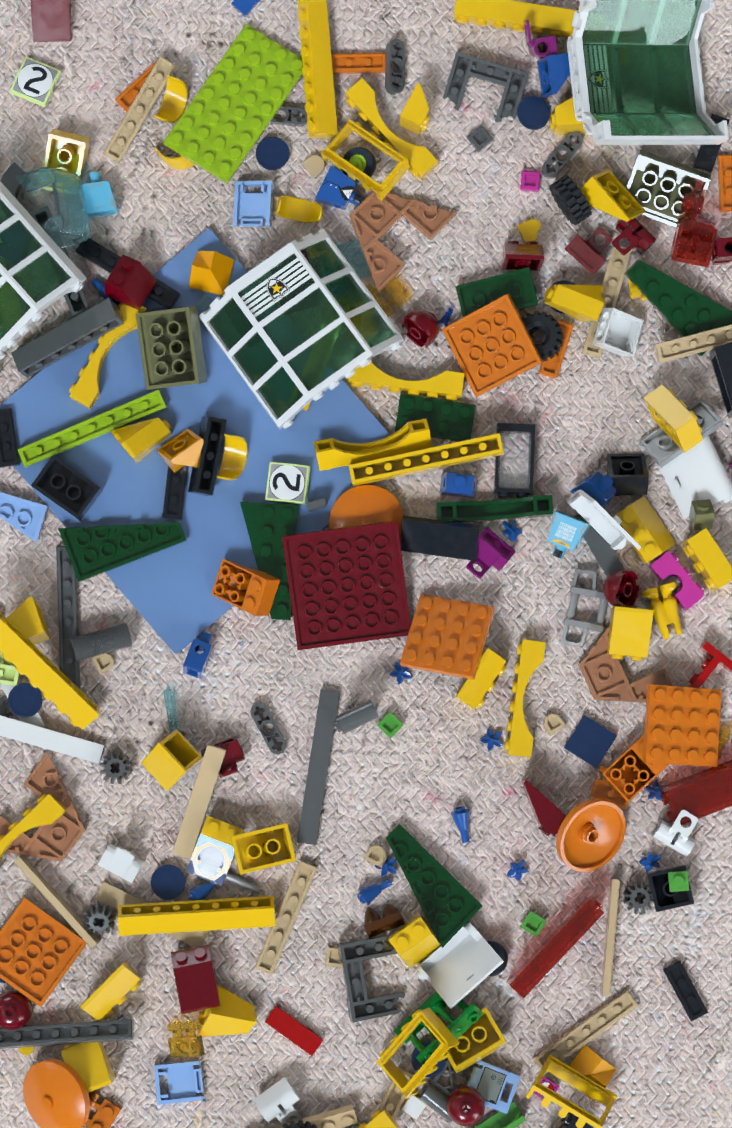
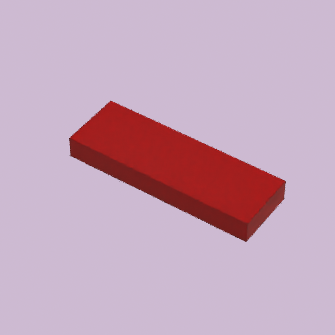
(294, 1030)

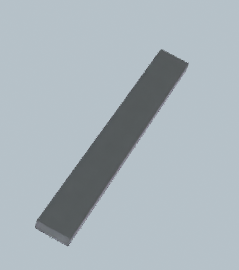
(67, 614)
(318, 767)
(67, 1033)

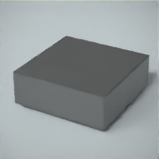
(479, 138)
(315, 505)

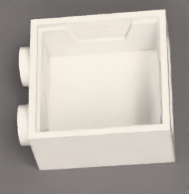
(618, 332)

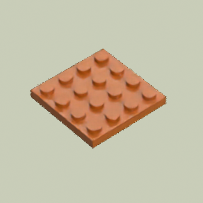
(492, 345)
(447, 636)
(682, 725)
(36, 951)

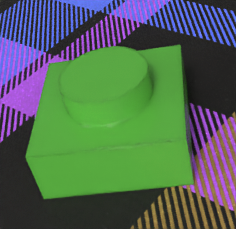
(390, 725)
(678, 881)
(533, 923)

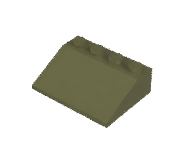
(661, 185)
(171, 347)

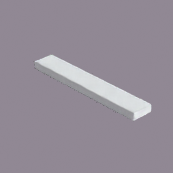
(50, 739)

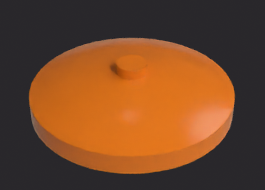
(365, 506)
(590, 835)
(56, 1095)

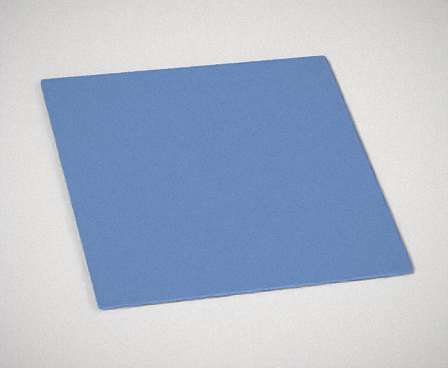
(177, 583)

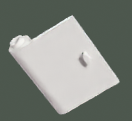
(699, 476)
(601, 520)
(459, 965)

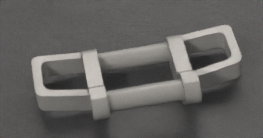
(575, 592)

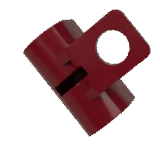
(636, 235)
(588, 252)
(719, 253)
(232, 756)

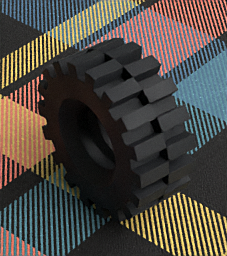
(570, 200)
(550, 327)

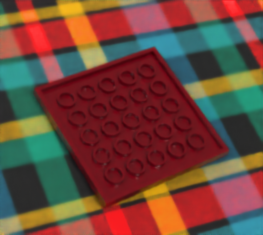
(347, 585)

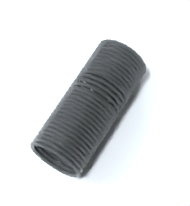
(108, 641)

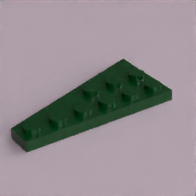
(677, 303)
(265, 527)
(109, 547)
(440, 895)

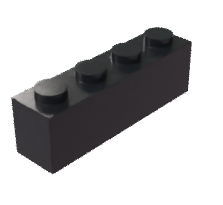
(204, 475)

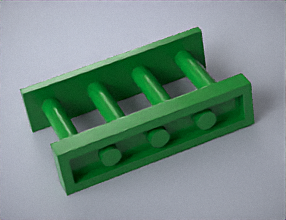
(457, 1027)

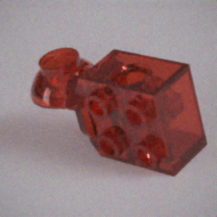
(693, 236)

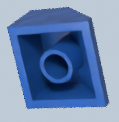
(553, 73)

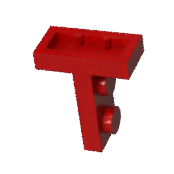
(709, 665)

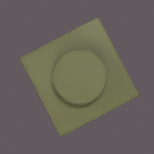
(701, 514)

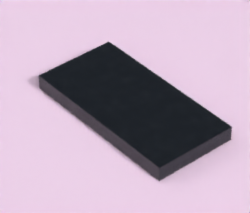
(439, 538)

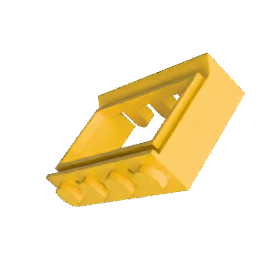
(353, 172)
(439, 1030)
(579, 1082)

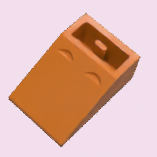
(245, 587)
(629, 772)

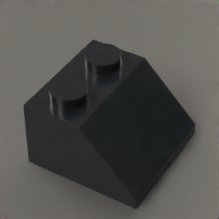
(628, 473)
(661, 894)

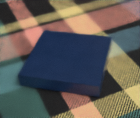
(590, 741)

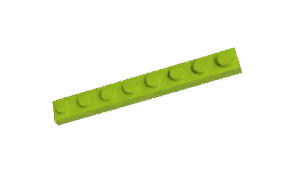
(92, 428)

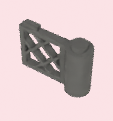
(356, 717)
(436, 1096)

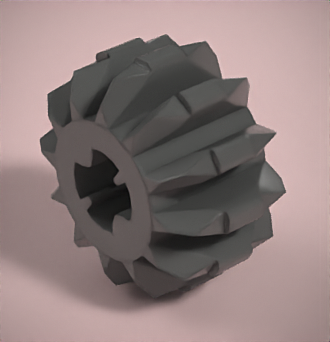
(123, 767)
(633, 894)
(99, 924)

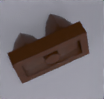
(376, 925)

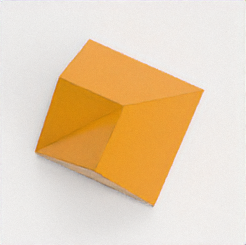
(211, 272)
(182, 450)
(593, 1066)

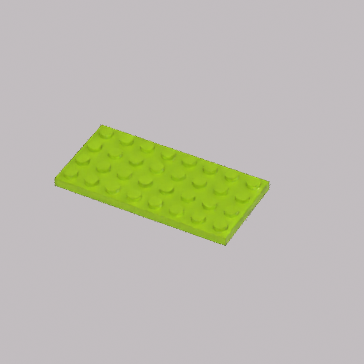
(236, 104)

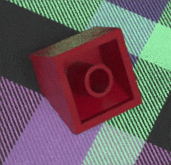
(129, 283)

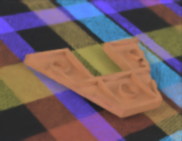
(376, 217)
(607, 678)
(50, 840)

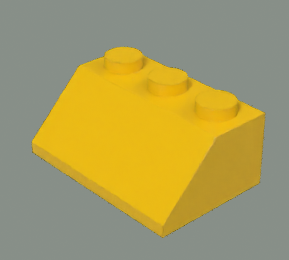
(646, 529)
(474, 690)
(112, 992)

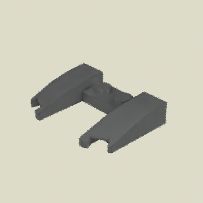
(510, 78)
(359, 1004)

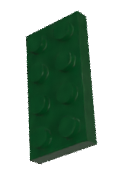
(484, 291)
(445, 418)

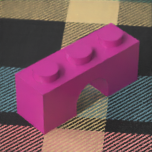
(689, 590)

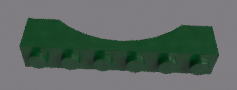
(495, 510)

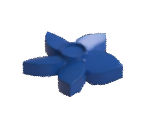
(511, 530)
(400, 673)
(492, 739)
(654, 790)
(650, 861)
(387, 867)
(516, 870)

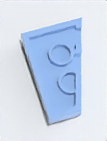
(23, 515)

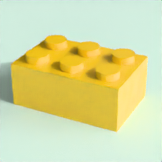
(674, 418)
(708, 560)
(476, 1043)

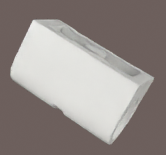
(676, 836)
(121, 862)
(278, 1102)

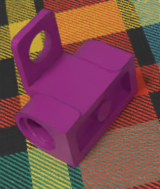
(548, 43)
(491, 552)

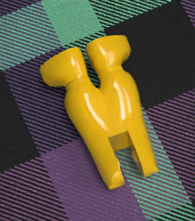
(664, 611)

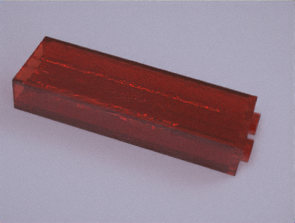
(699, 793)
(556, 946)

